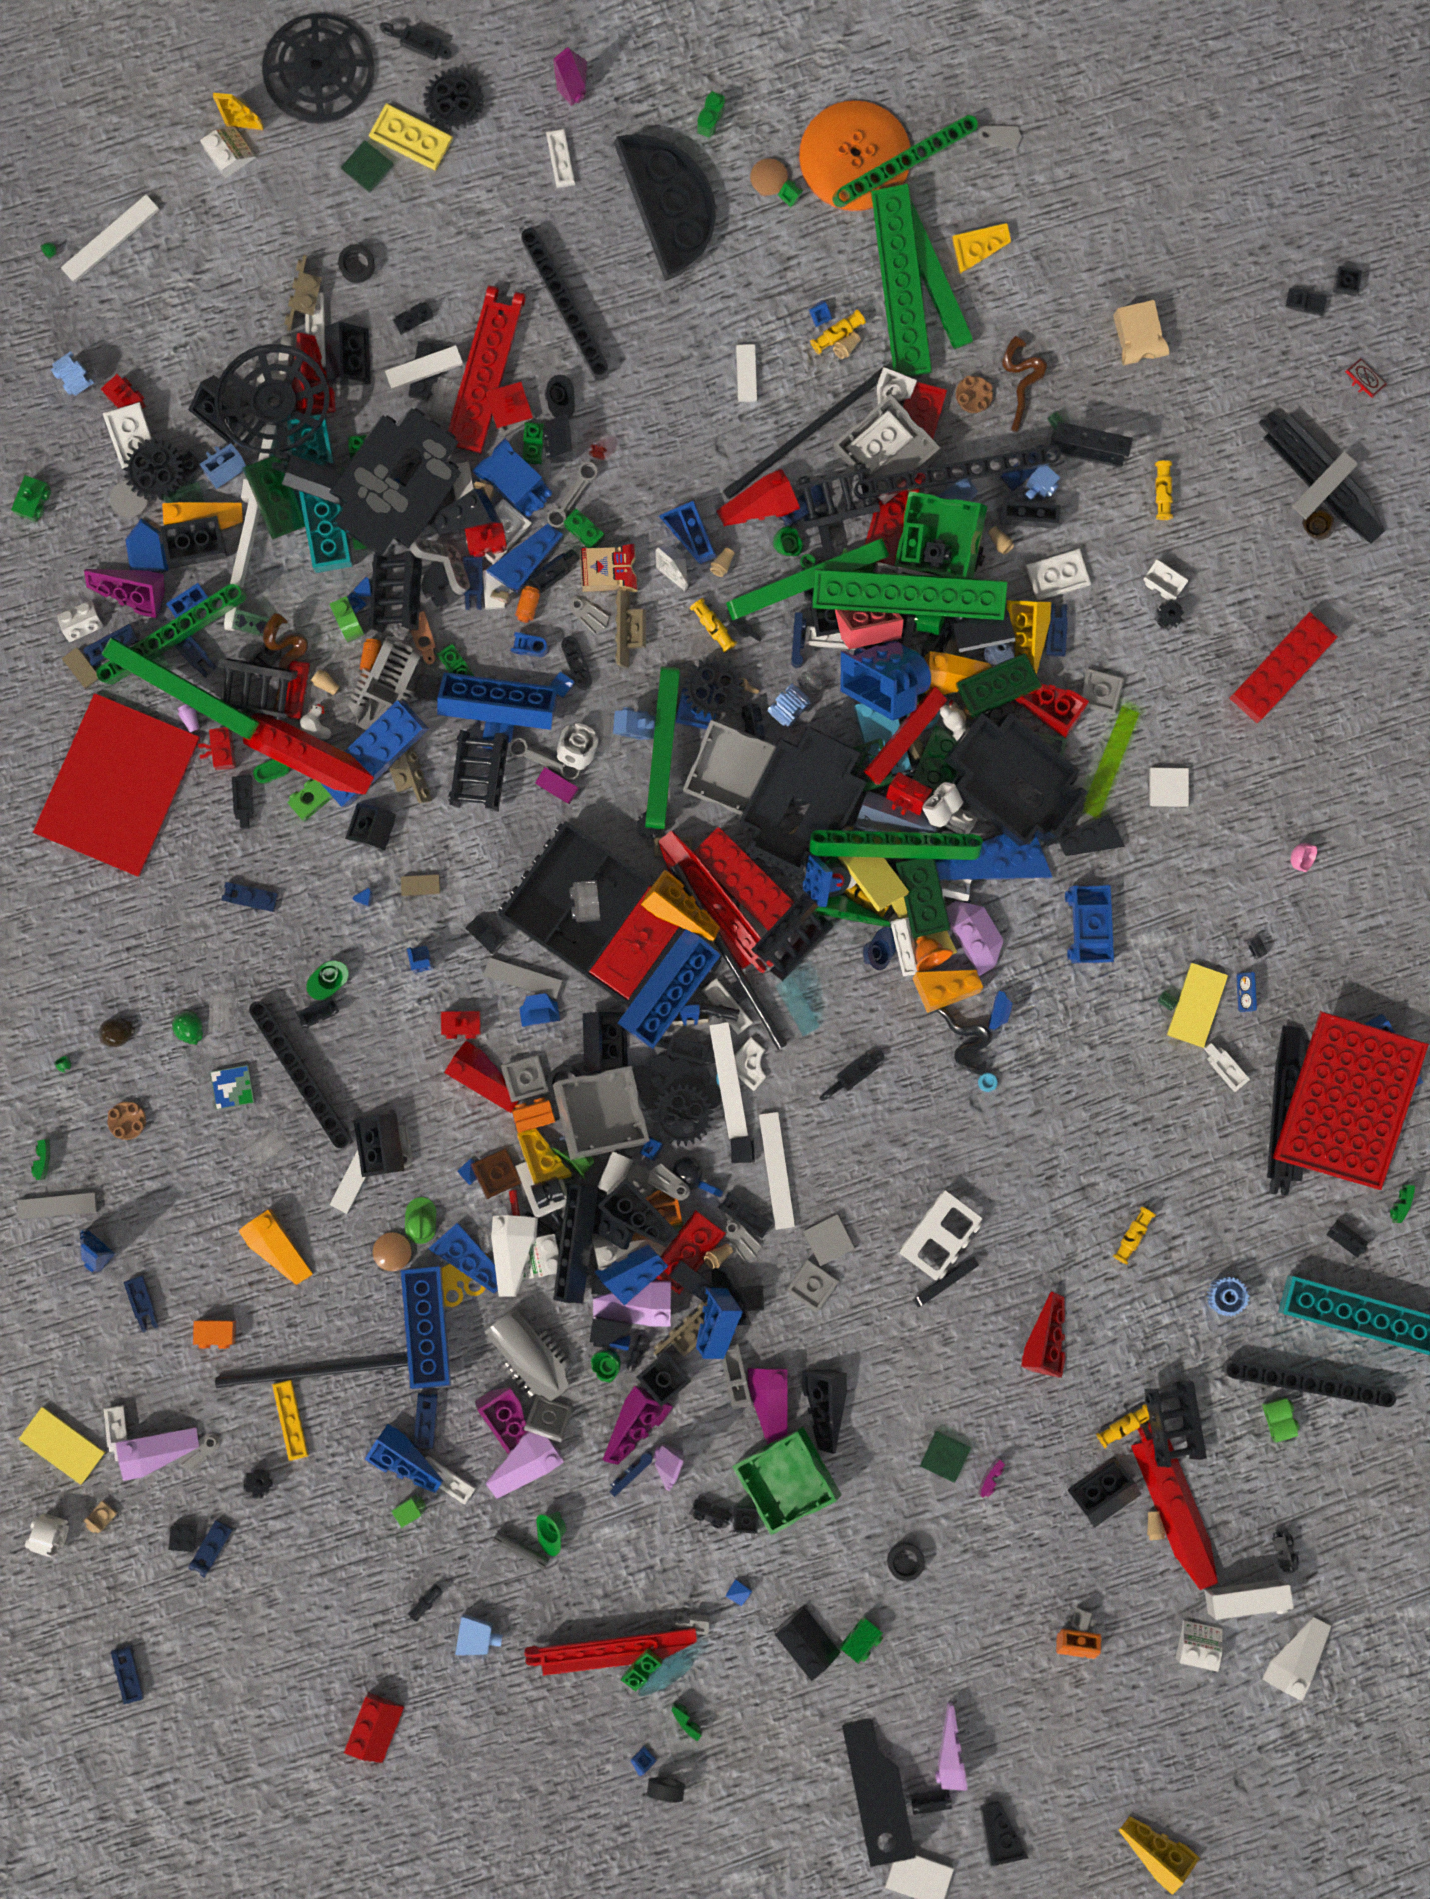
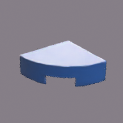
(711, 1189)

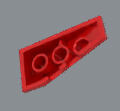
(309, 345)
(764, 498)
(1055, 707)
(477, 1072)
(1044, 1347)

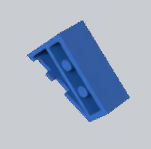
(690, 530)
(632, 1274)
(719, 1324)

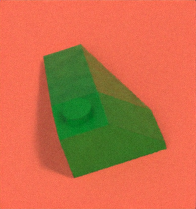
(846, 909)

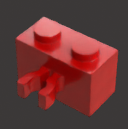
(120, 393)
(486, 539)
(221, 749)
(908, 794)
(461, 1023)

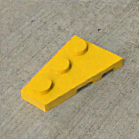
(979, 244)
(540, 1158)

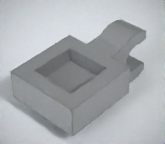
(699, 1622)

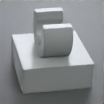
(1082, 1620)

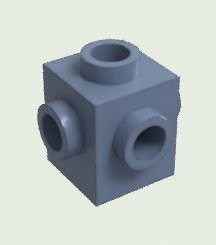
(998, 653)

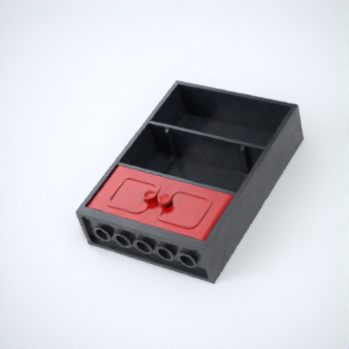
(611, 953)

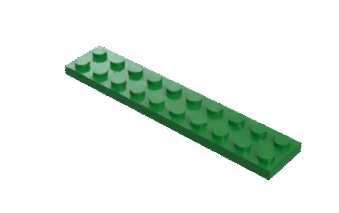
(901, 280)
(909, 594)

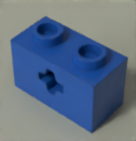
(187, 600)

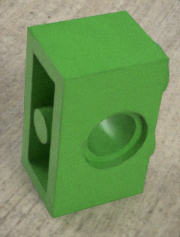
(306, 810)
(409, 1510)

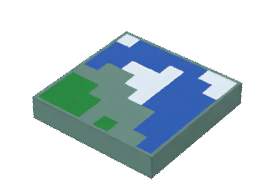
(232, 1087)

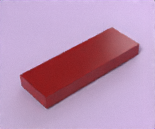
(297, 689)

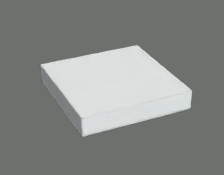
(1169, 787)

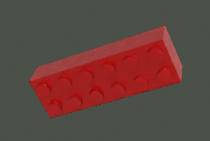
(1283, 667)
(743, 878)

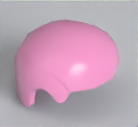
(1303, 856)

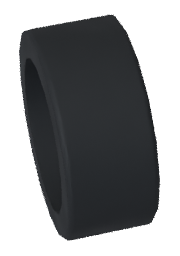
(354, 249)
(564, 1068)
(905, 1576)
(665, 1789)

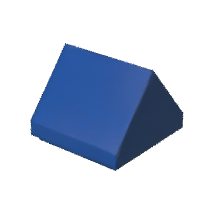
(364, 588)
(364, 897)
(651, 1149)

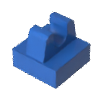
(690, 1011)

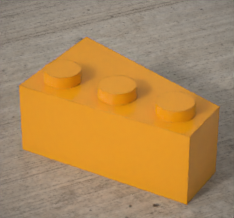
(946, 987)

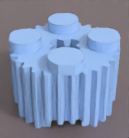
(72, 374)
(789, 705)
(1217, 1298)

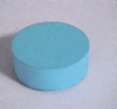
(987, 1082)

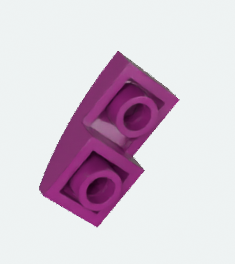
(557, 785)
(987, 1484)

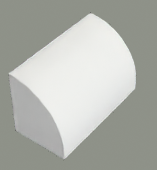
(616, 1167)

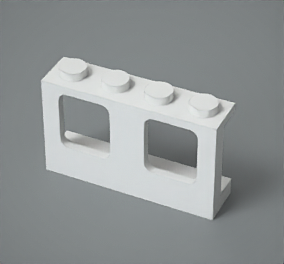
(931, 1228)

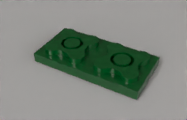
(275, 501)
(998, 685)
(932, 769)
(925, 898)

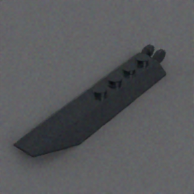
(1309, 462)
(310, 475)
(1287, 1071)

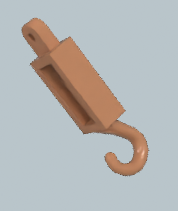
(424, 630)

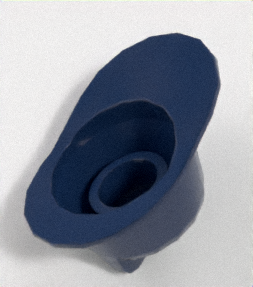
(880, 949)

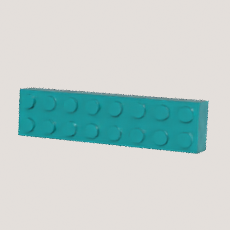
(326, 541)
(1356, 1314)

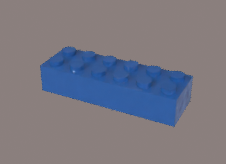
(497, 701)
(383, 744)
(669, 988)
(425, 1327)

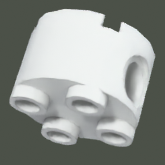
(577, 746)
(47, 1535)

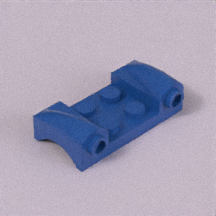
(1091, 924)

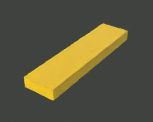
(290, 1420)

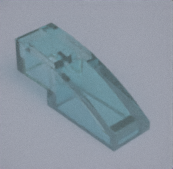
(797, 1006)
(667, 1674)

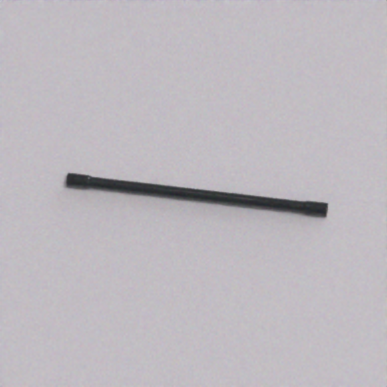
(739, 484)
(774, 1033)
(233, 1380)

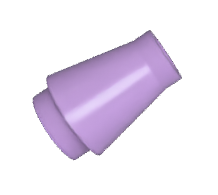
(189, 717)

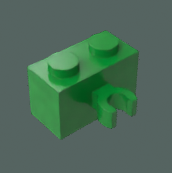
(31, 498)

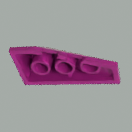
(571, 75)
(132, 588)
(769, 1398)
(503, 1416)
(634, 1422)

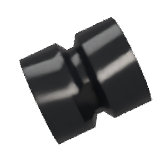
(547, 1192)

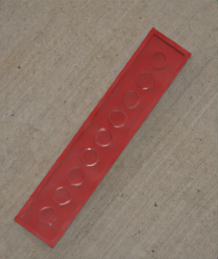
(888, 523)

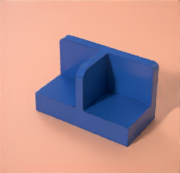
(419, 959)

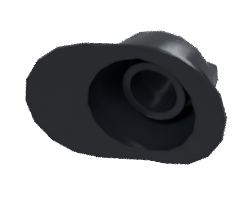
(560, 396)

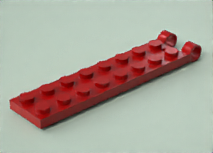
(484, 369)

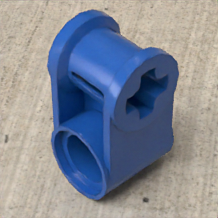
(525, 644)

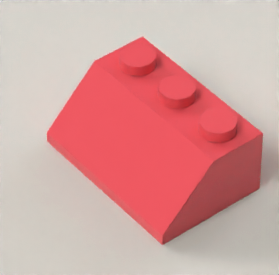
(867, 627)

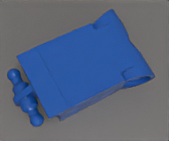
(513, 479)

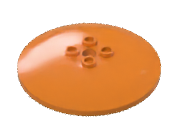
(834, 133)

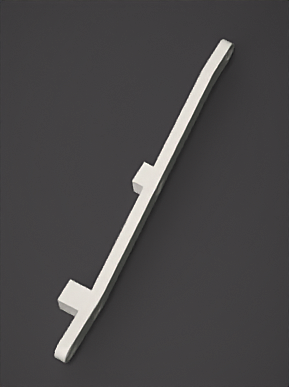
(247, 496)

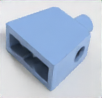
(476, 1636)

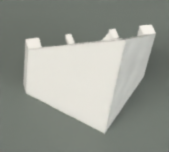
(895, 384)

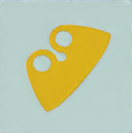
(450, 1277)

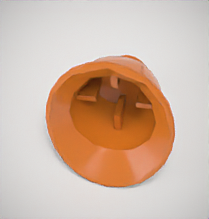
(930, 954)

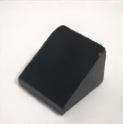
(1257, 948)

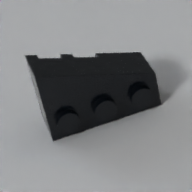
(467, 512)

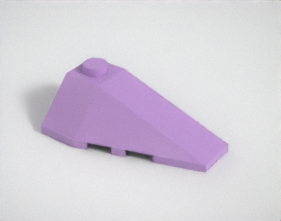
(647, 1308)
(146, 1454)
(528, 1461)
(668, 1464)
(950, 1765)

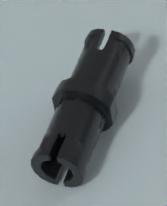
(719, 1011)
(425, 1602)

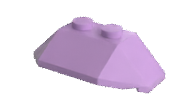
(975, 934)

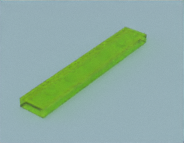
(1110, 761)

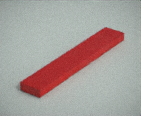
(905, 735)

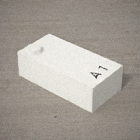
(1249, 1599)

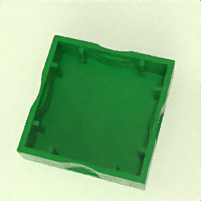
(951, 520)
(787, 1480)

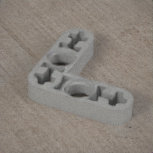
(449, 556)

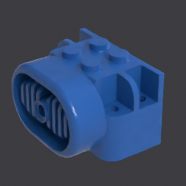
(885, 678)

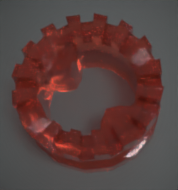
(597, 452)

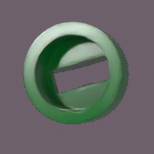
(49, 249)
(805, 565)
(63, 1063)

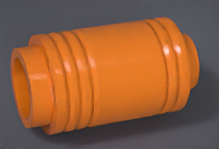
(527, 604)
(369, 653)

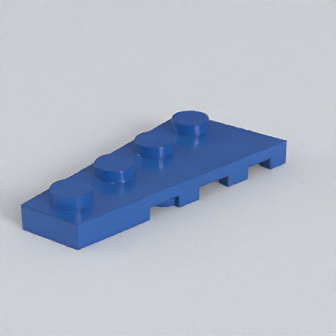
(524, 560)
(465, 1255)

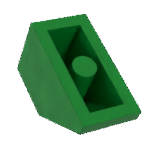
(914, 541)

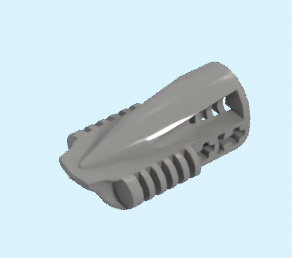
(384, 682)
(530, 1355)

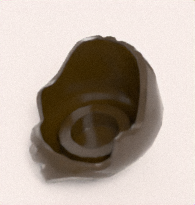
(1319, 525)
(115, 1032)

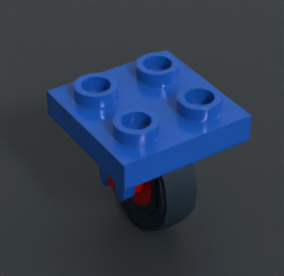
(824, 880)

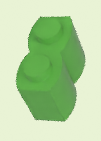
(1280, 1419)

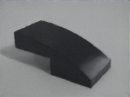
(1305, 302)

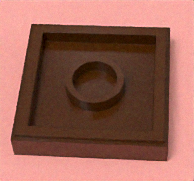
(496, 1173)

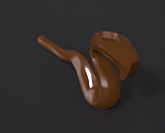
(1039, 365)
(298, 640)

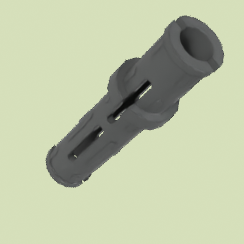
(519, 1549)

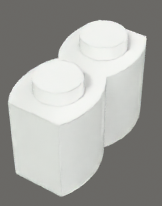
(942, 804)

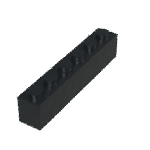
(575, 1243)

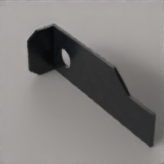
(878, 1795)

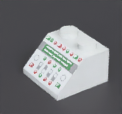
(227, 150)
(542, 1259)
(1200, 1646)

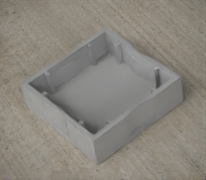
(916, 455)
(727, 766)
(600, 1113)

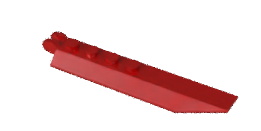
(309, 755)
(733, 925)
(1178, 1512)
(607, 1652)

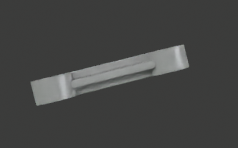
(573, 494)
(541, 758)

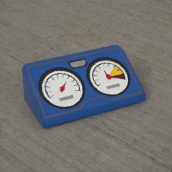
(1246, 992)

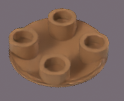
(768, 176)
(974, 394)
(126, 1120)
(392, 1251)

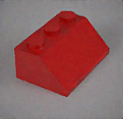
(373, 1729)

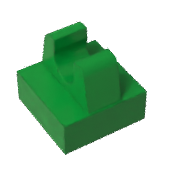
(790, 193)

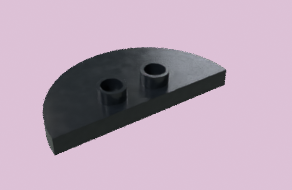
(671, 199)

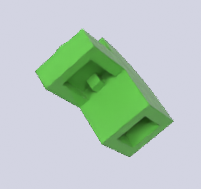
(346, 619)

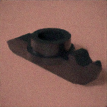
(745, 630)
(542, 1223)

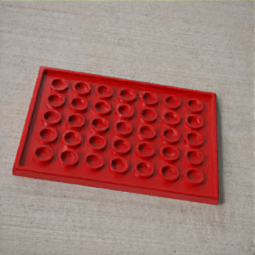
(116, 785)
(1350, 1100)

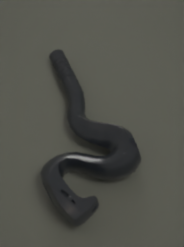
(984, 1039)

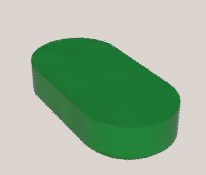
(270, 771)

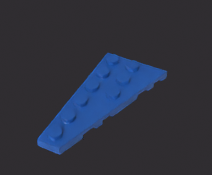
(998, 860)

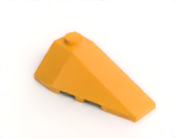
(227, 513)
(950, 669)
(671, 903)
(272, 1243)

